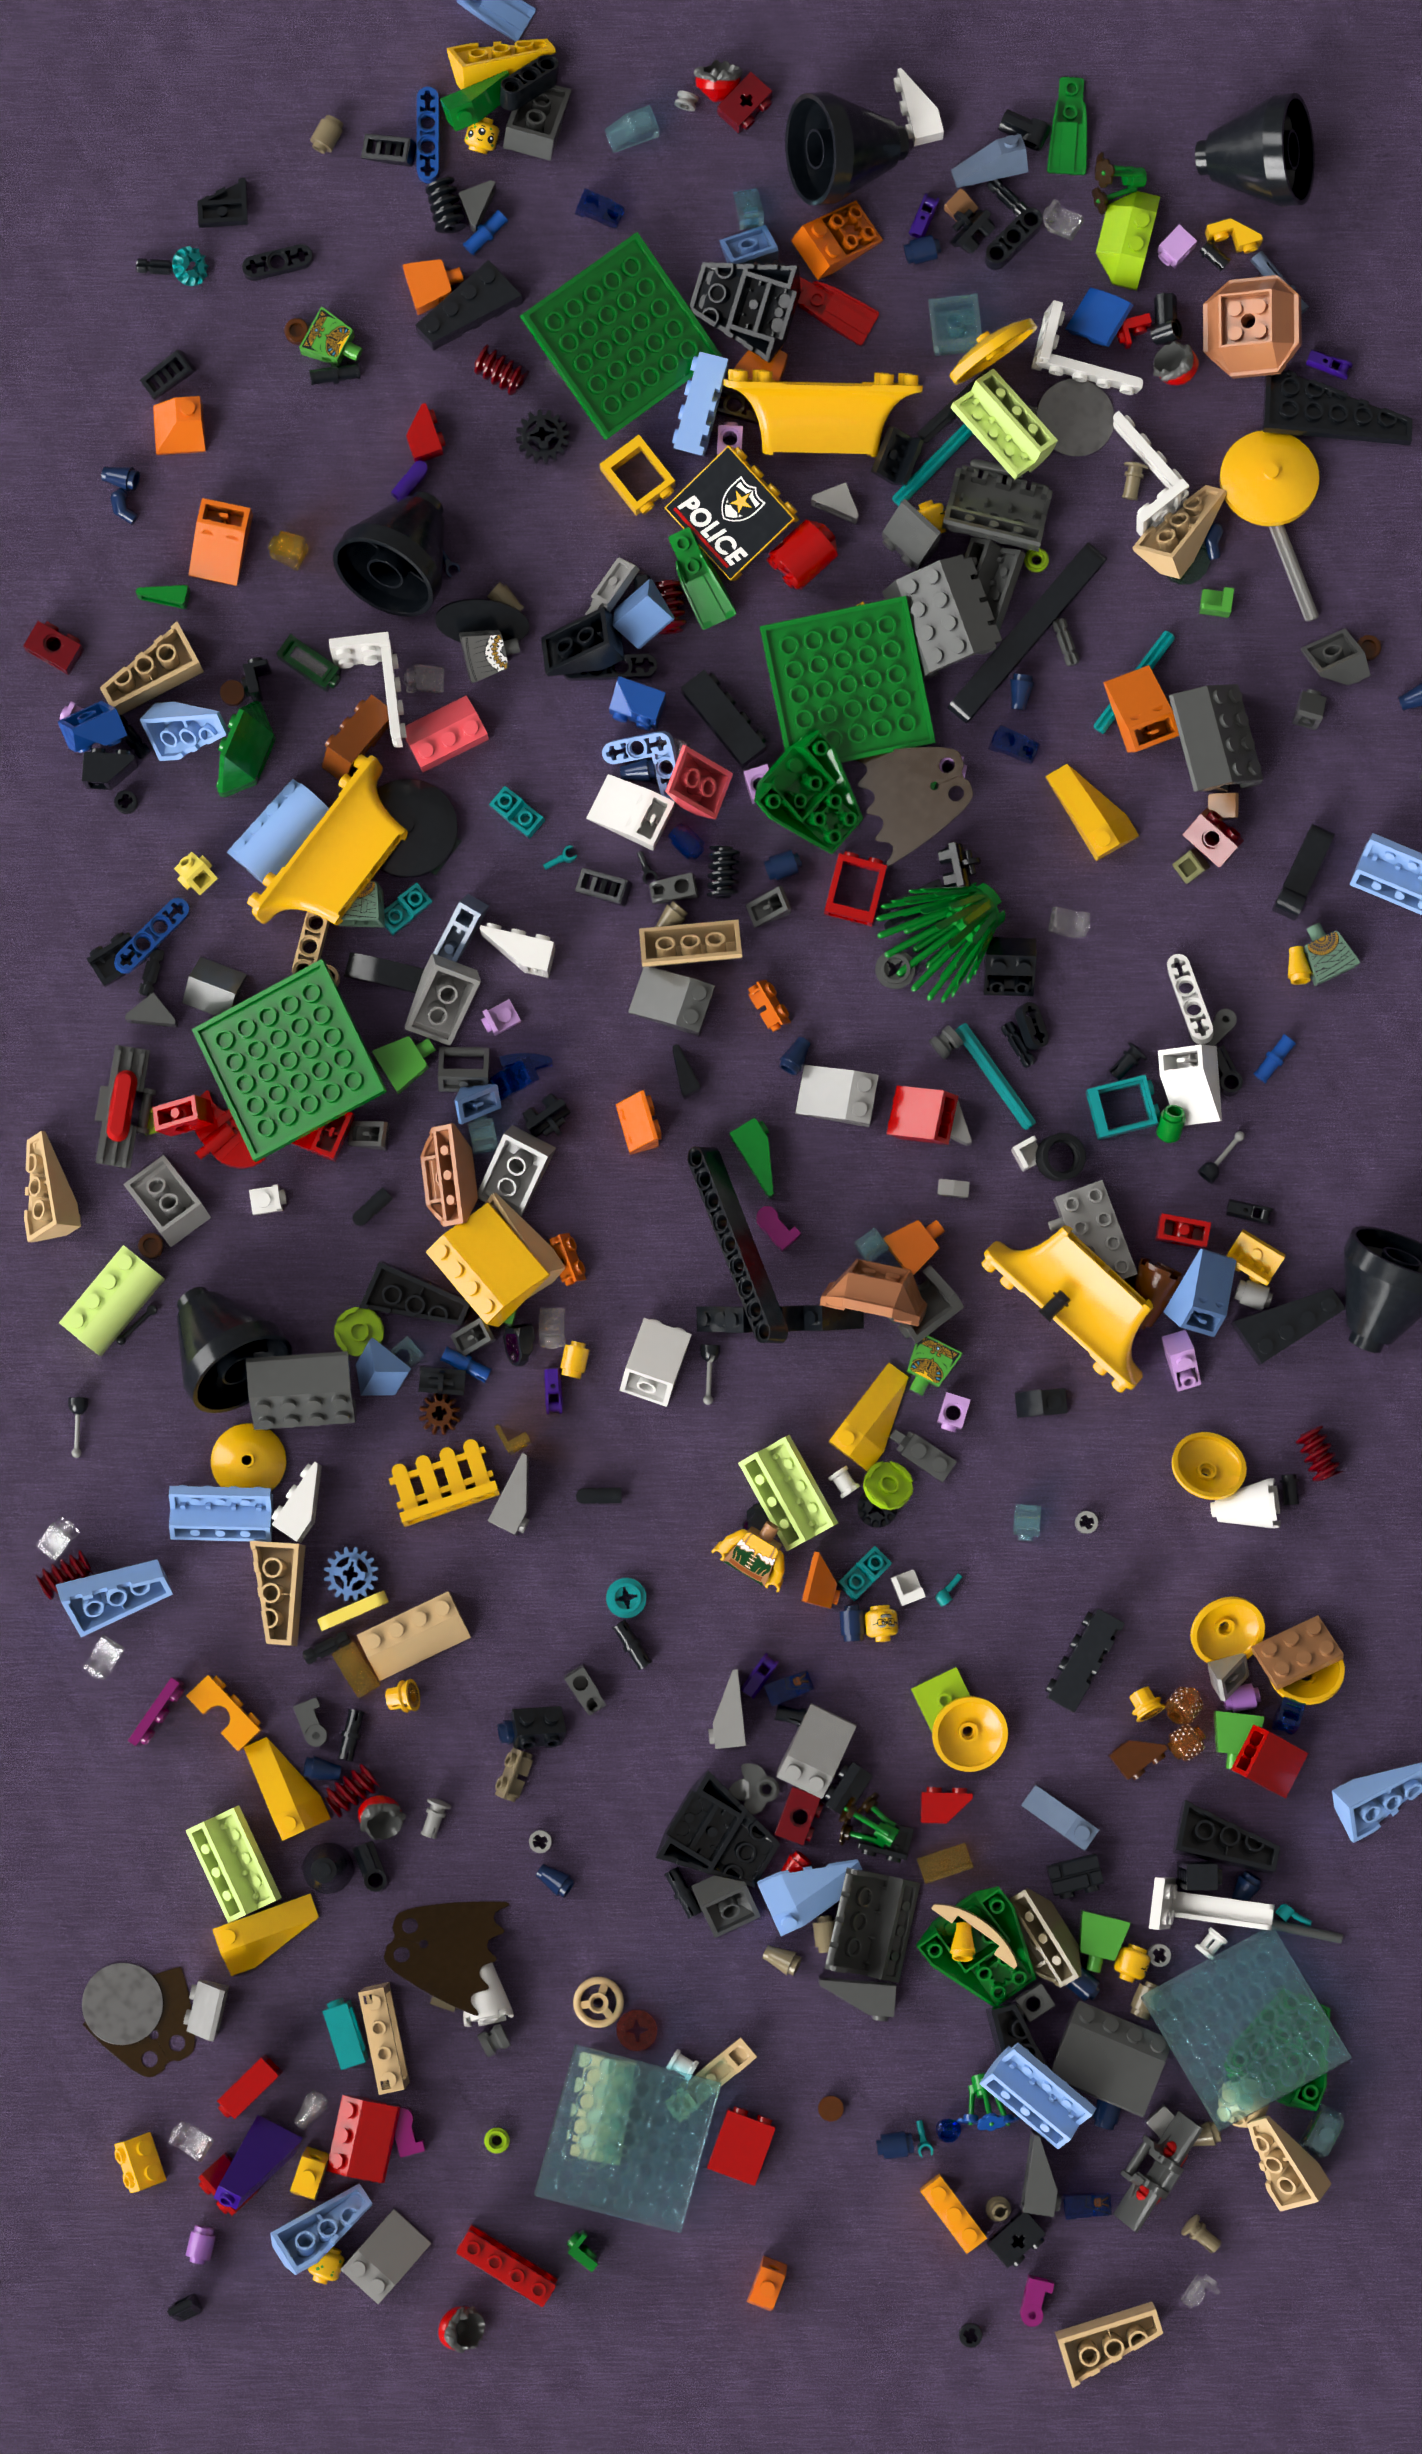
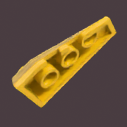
(477, 63)
(1094, 815)
(869, 1424)
(289, 1796)
(257, 1936)

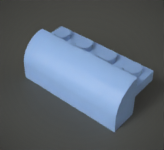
(278, 831)
(1390, 873)
(220, 1513)
(1037, 2095)

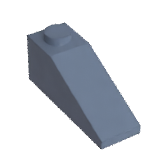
(995, 161)
(461, 928)
(1060, 1817)

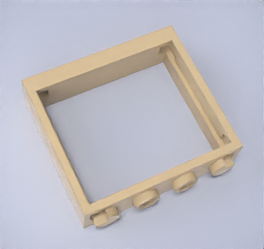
(384, 2038)

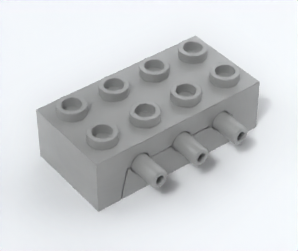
(1096, 1225)

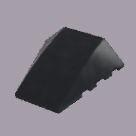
(748, 303)
(717, 1835)

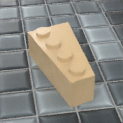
(153, 672)
(280, 1582)
(1106, 2340)

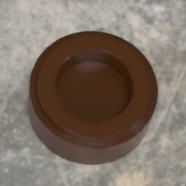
(296, 330)
(1370, 646)
(232, 693)
(151, 1245)
(830, 2108)

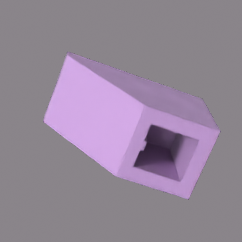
(1181, 1360)

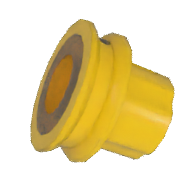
(404, 1696)
(1145, 1704)

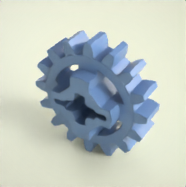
(362, 1576)

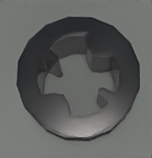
(120, 797)
(963, 2338)

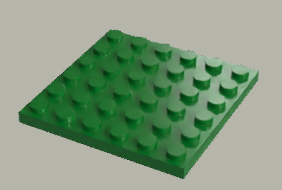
(619, 335)
(850, 678)
(289, 1060)

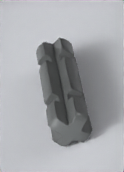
(1065, 641)

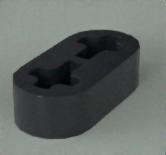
(1031, 1026)

